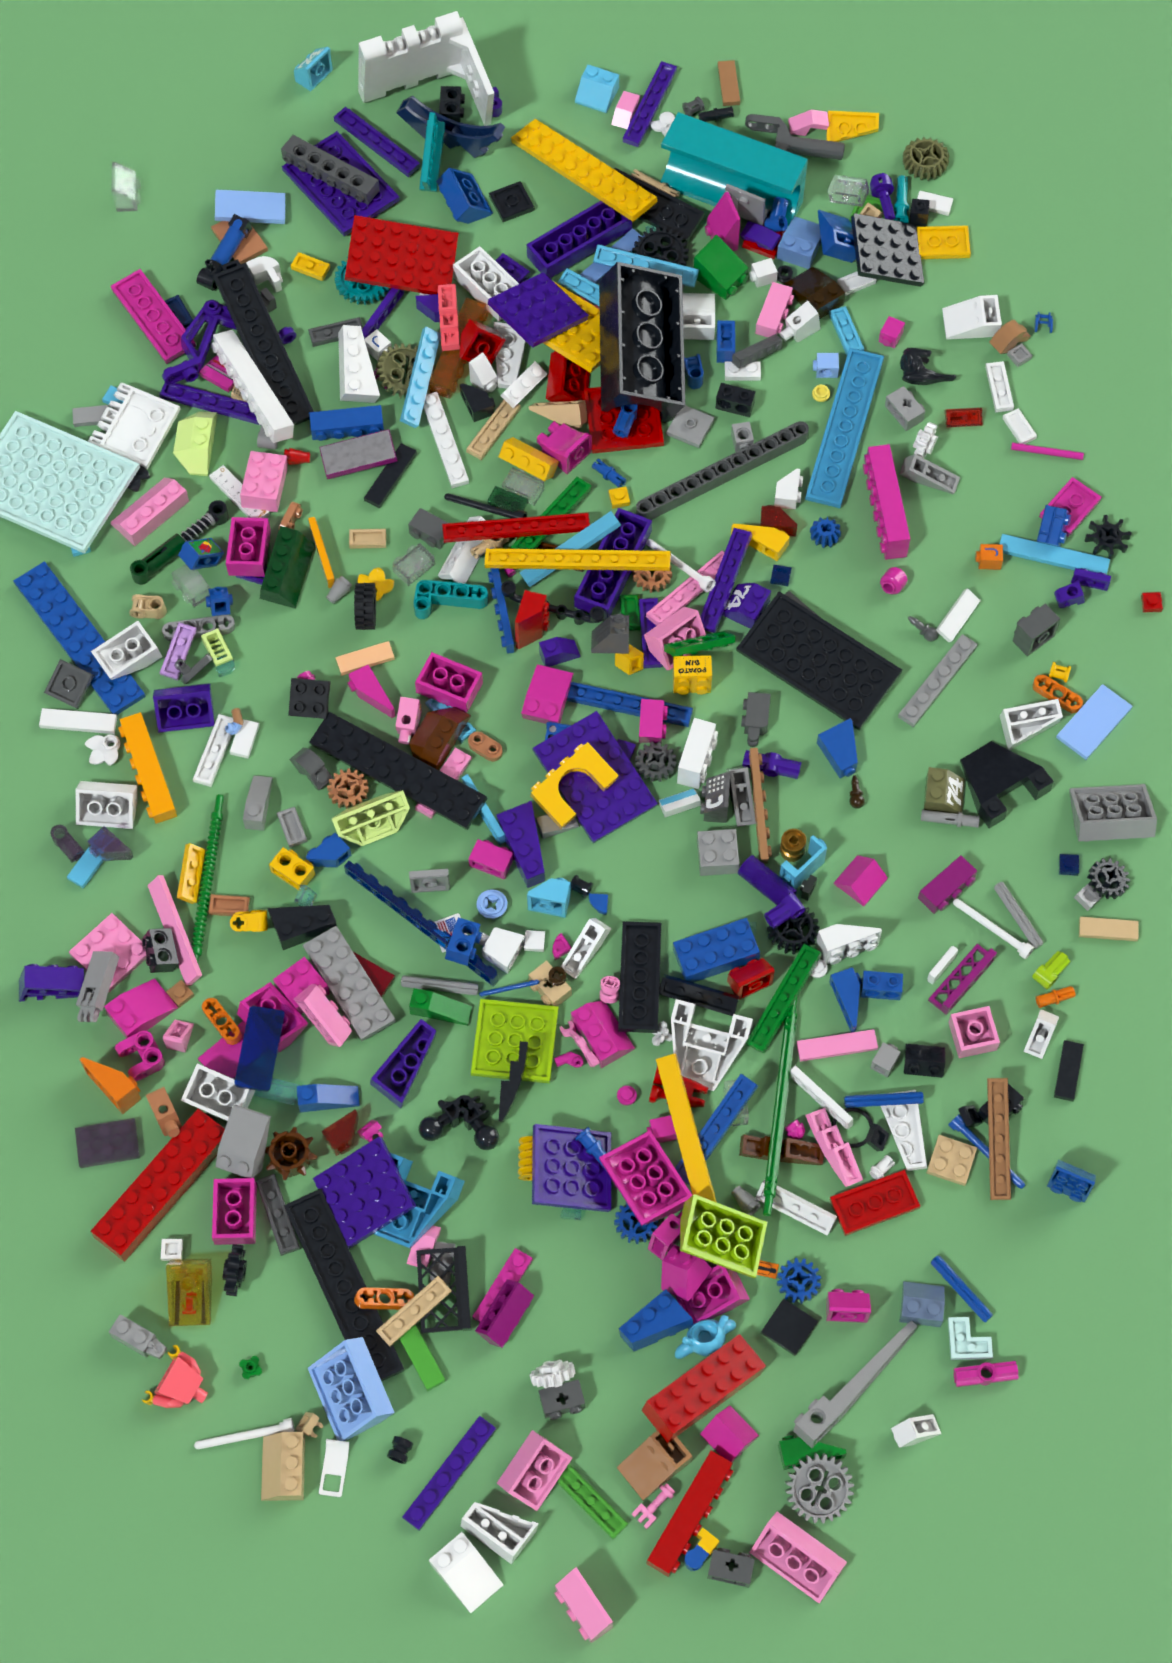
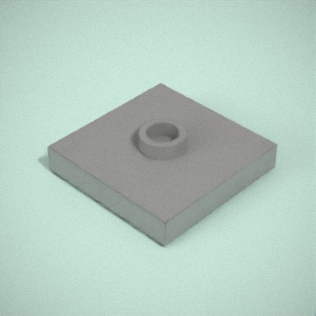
(690, 426)
(429, 880)

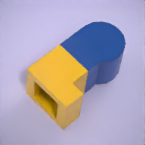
(697, 1557)

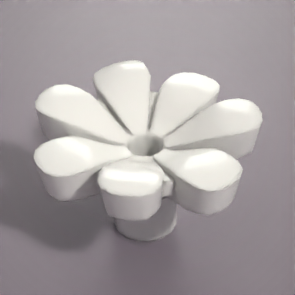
(662, 1034)

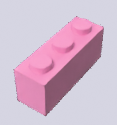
(774, 310)

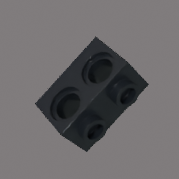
(451, 101)
(735, 400)
(164, 949)

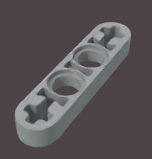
(199, 623)

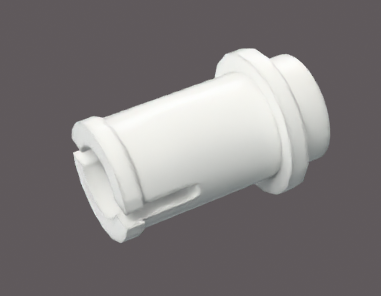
(882, 1167)

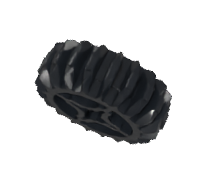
(782, 938)

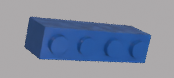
(346, 422)

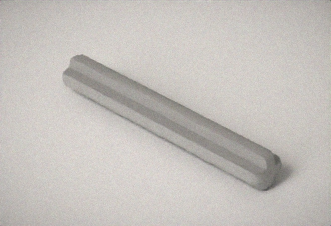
(1018, 915)
(439, 985)

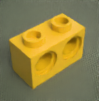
(289, 872)

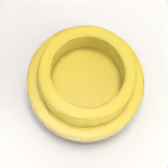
(821, 393)

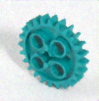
(354, 289)

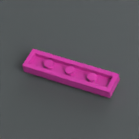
(512, 1270)

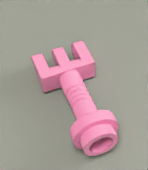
(648, 1512)

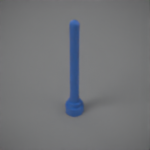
(959, 1125)

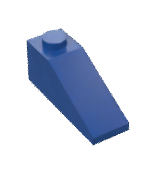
(846, 989)
(326, 1097)

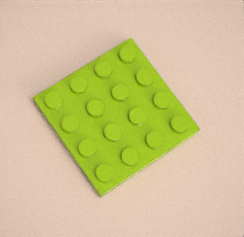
(499, 1034)

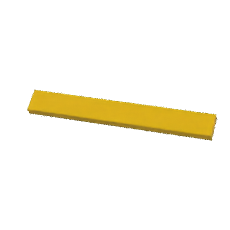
(685, 1127)

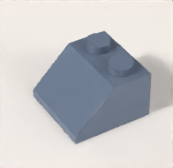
(922, 1304)

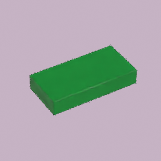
(630, 606)

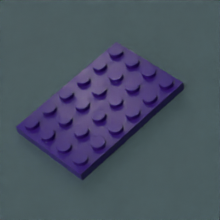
(331, 201)
(594, 809)

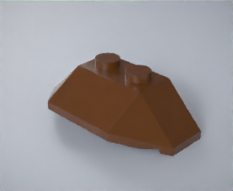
(438, 735)

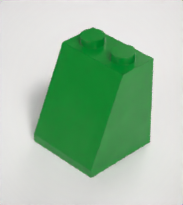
(720, 268)

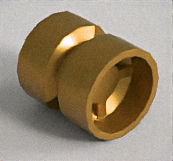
(793, 845)

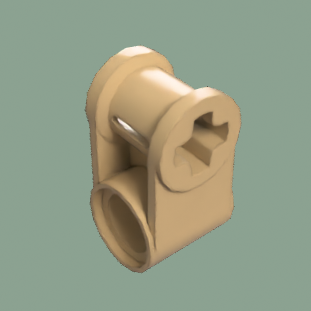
(144, 606)

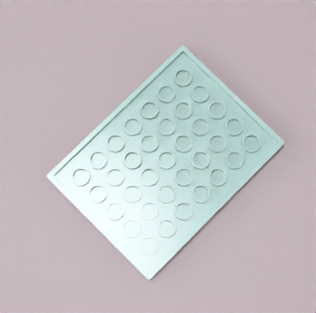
(58, 481)

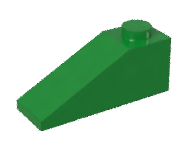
(439, 1007)
(793, 1449)

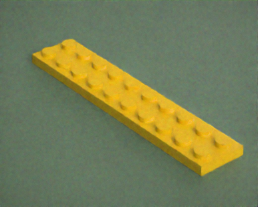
(584, 170)

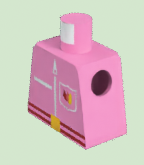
(408, 718)

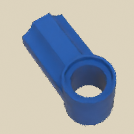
(777, 221)
(625, 420)

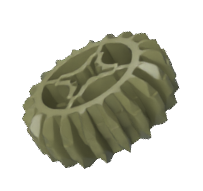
(925, 158)

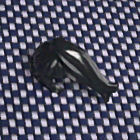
(916, 372)

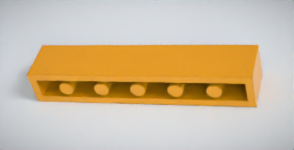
(148, 768)

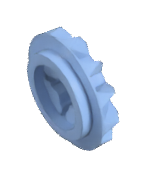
(493, 896)

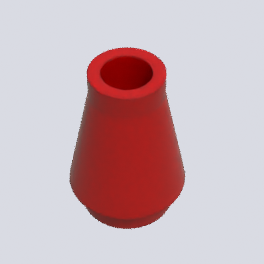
(296, 456)

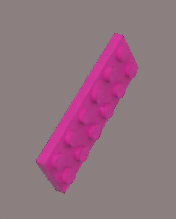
(151, 314)

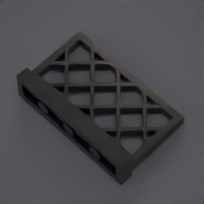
(461, 1283)

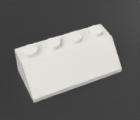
(482, 277)

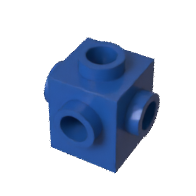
(219, 601)

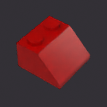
(479, 339)
(751, 978)

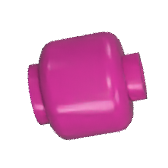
(893, 580)

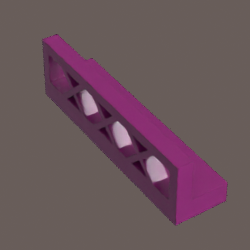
(955, 995)

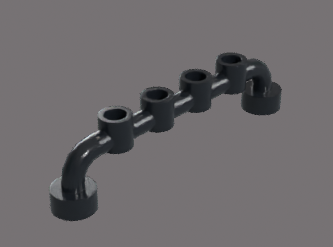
(596, 613)

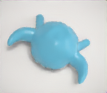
(705, 1337)

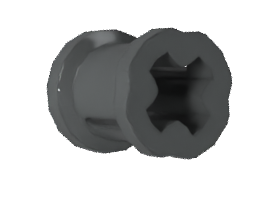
(698, 103)

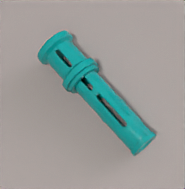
(901, 207)

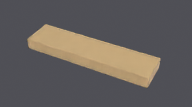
(492, 430)
(414, 1311)

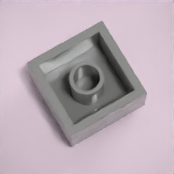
(717, 852)

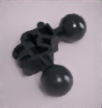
(485, 1136)

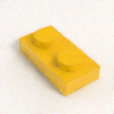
(310, 266)

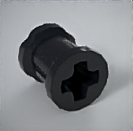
(581, 886)

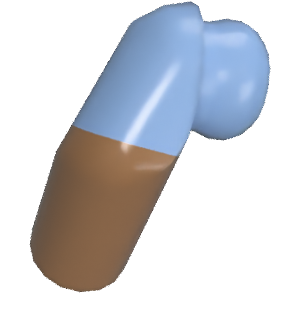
(237, 723)

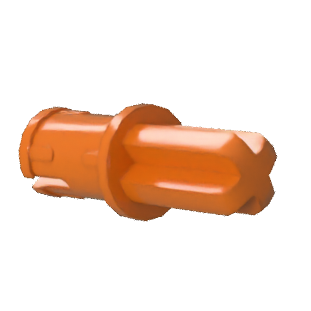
(1055, 996)

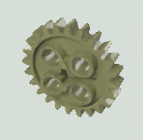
(389, 367)

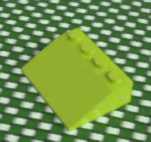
(722, 1235)

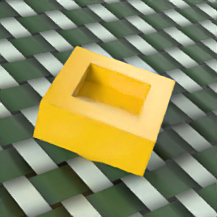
(619, 497)

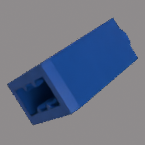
(840, 748)

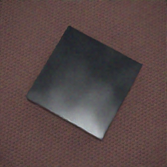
(511, 201)
(789, 1327)

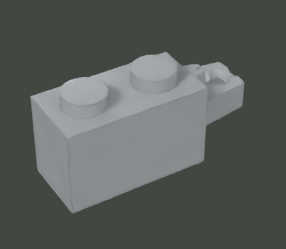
(136, 1338)

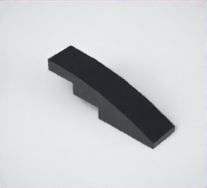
(510, 1088)

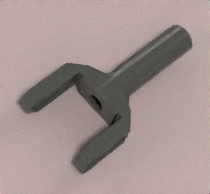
(792, 144)

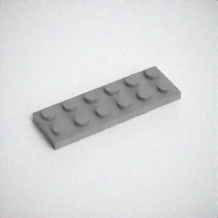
(349, 983)

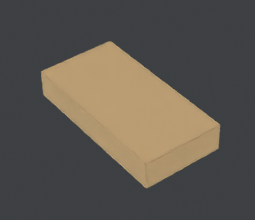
(367, 538)

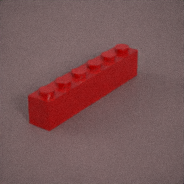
(689, 1514)

